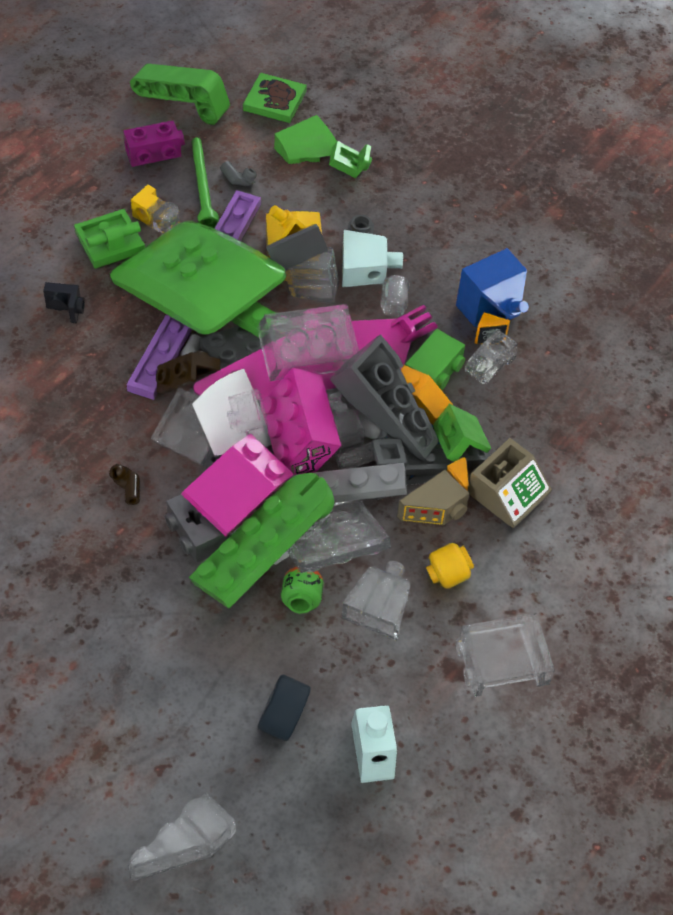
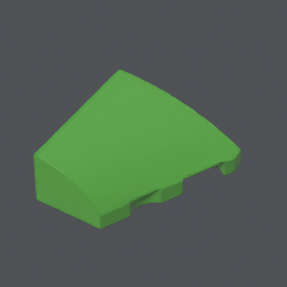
(305, 141)

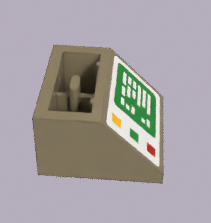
(509, 483)

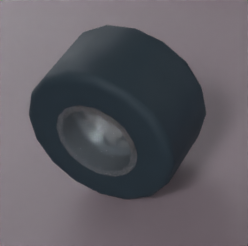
(284, 707)

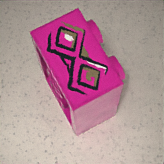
(301, 422)

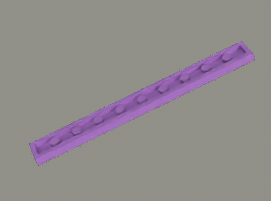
(173, 334)

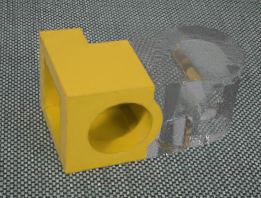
(154, 211)

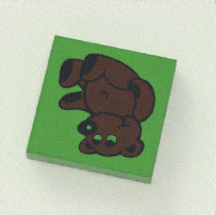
(274, 97)

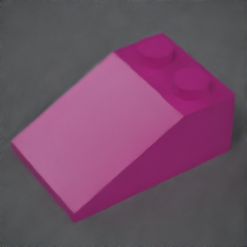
(237, 484)

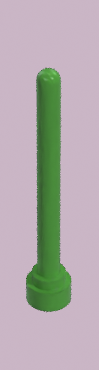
(207, 215)

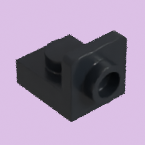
(64, 297)

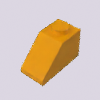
(427, 393)

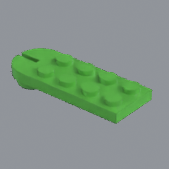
(264, 538)

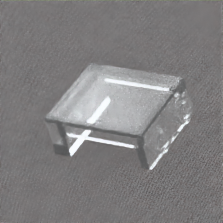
(504, 653)

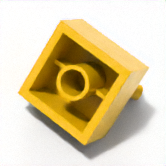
(285, 223)

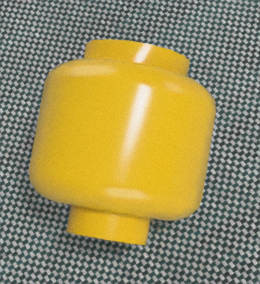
(450, 565)

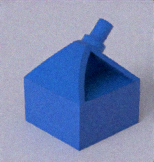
(492, 287)

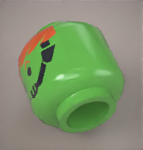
(302, 590)

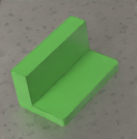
(457, 431)

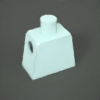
(366, 259)
(374, 737)

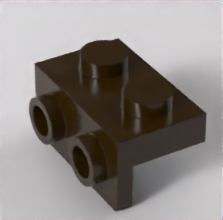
(185, 370)

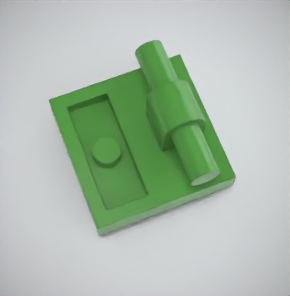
(109, 238)

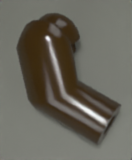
(127, 480)

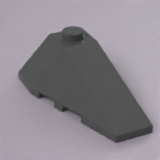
(379, 391)

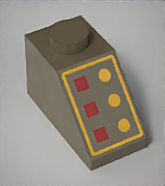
(435, 501)

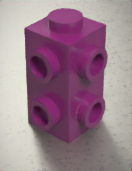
(153, 143)

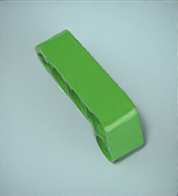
(184, 85)

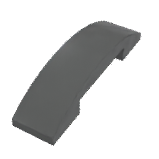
(392, 451)

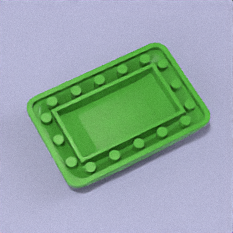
(199, 276)

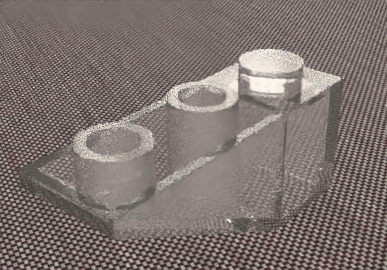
(191, 838)

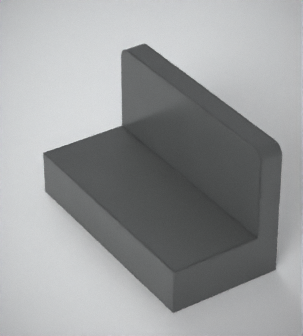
(298, 247)

